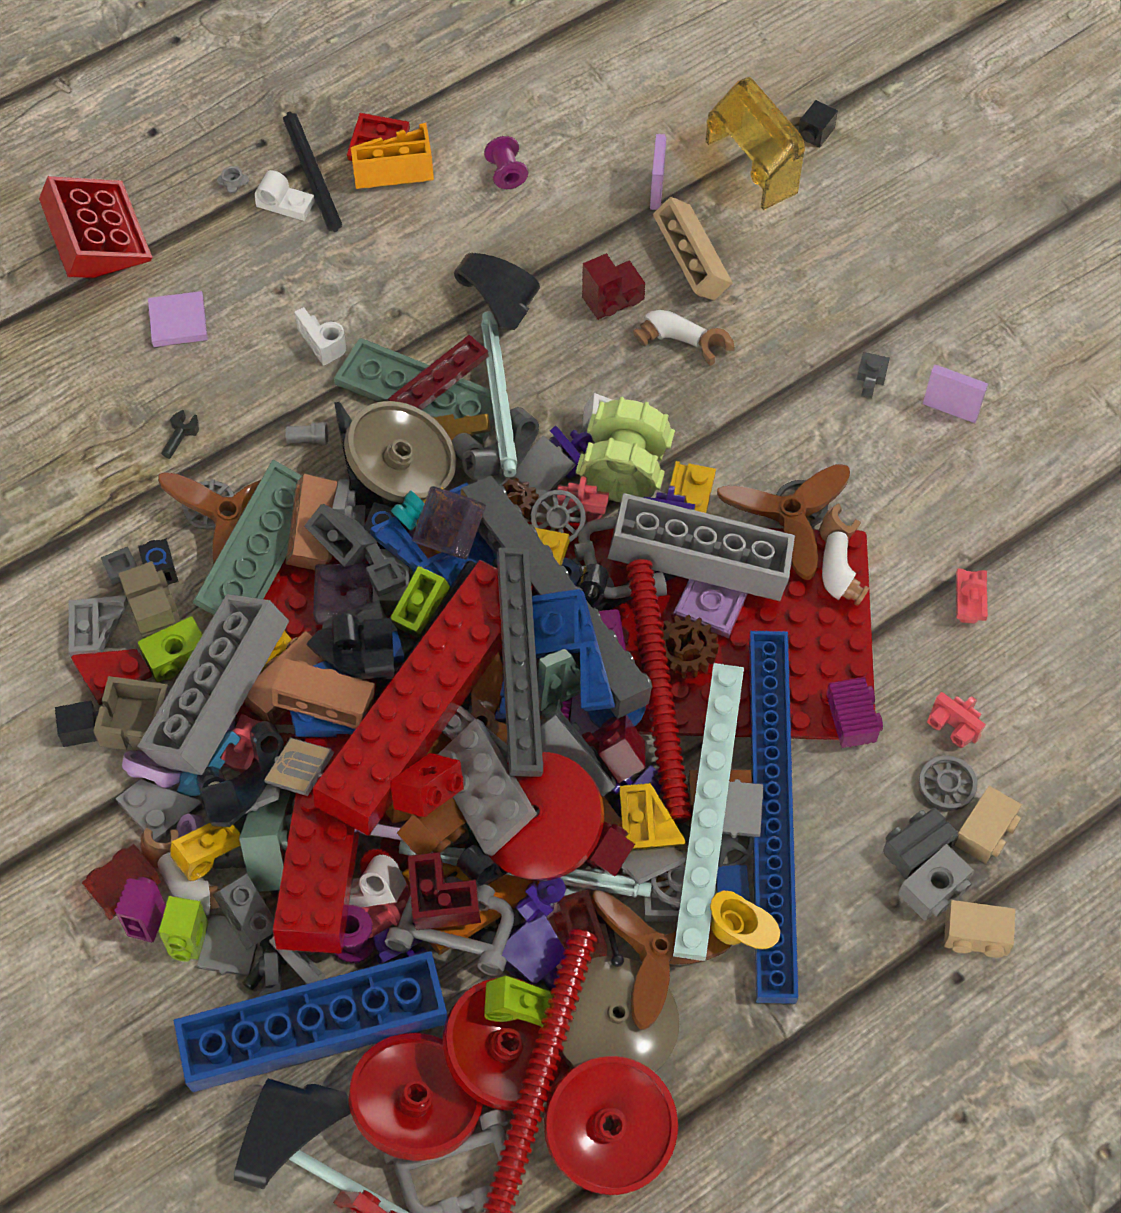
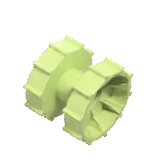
(626, 449)

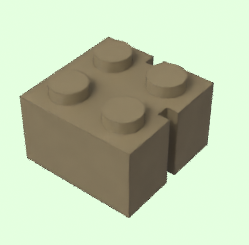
(149, 598)
(133, 708)

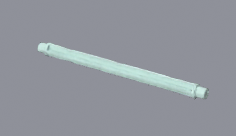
(499, 397)
(578, 878)

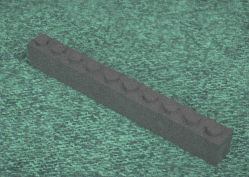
(506, 528)

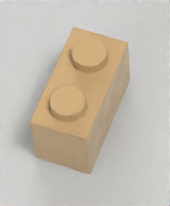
(988, 824)
(979, 928)

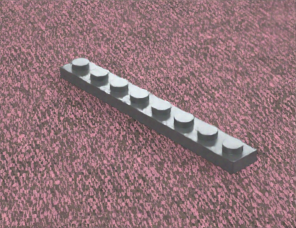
(519, 663)

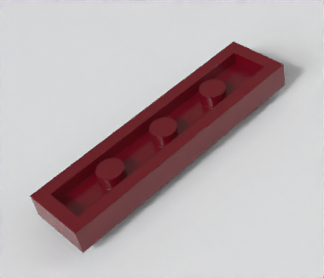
(442, 374)

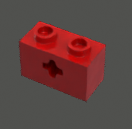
(426, 784)

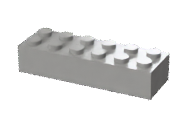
(702, 546)
(213, 684)

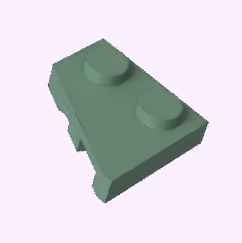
(557, 678)

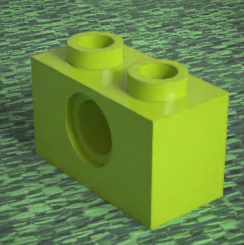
(419, 601)
(158, 646)
(183, 928)

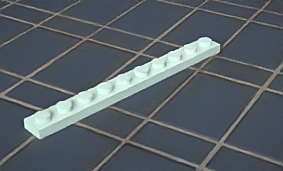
(708, 813)

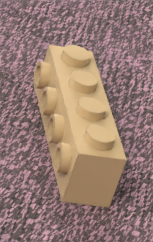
(692, 249)

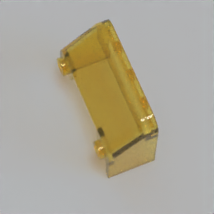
(763, 135)

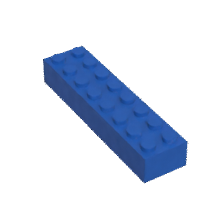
(310, 1021)

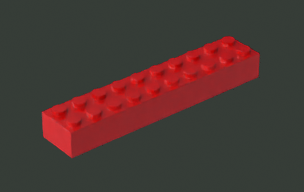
(415, 704)
(317, 871)

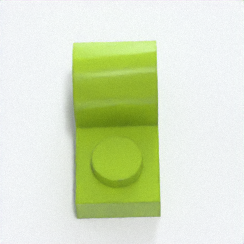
(513, 999)

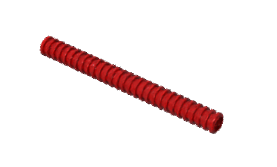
(660, 699)
(540, 1073)

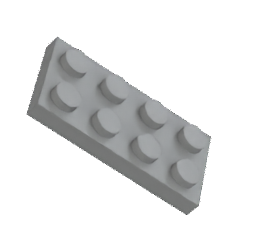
(490, 797)

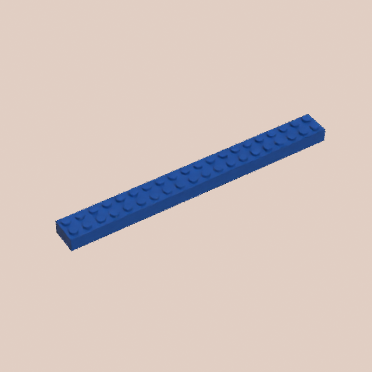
(774, 850)

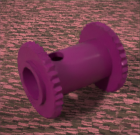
(509, 171)
(357, 944)

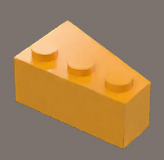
(394, 160)

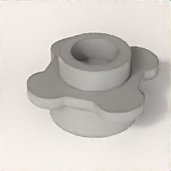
(232, 178)

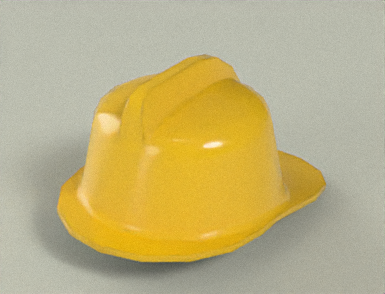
(740, 921)

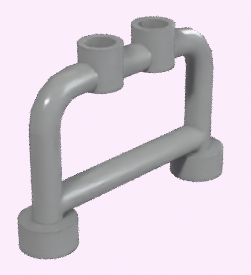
(585, 551)
(491, 957)
(492, 1131)

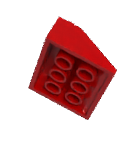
(93, 225)

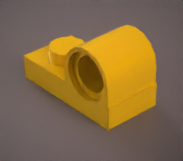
(198, 849)

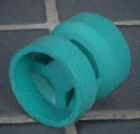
(409, 510)

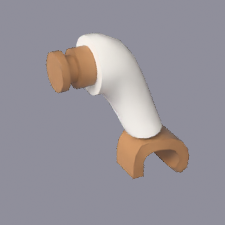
(667, 324)
(836, 572)
(159, 857)

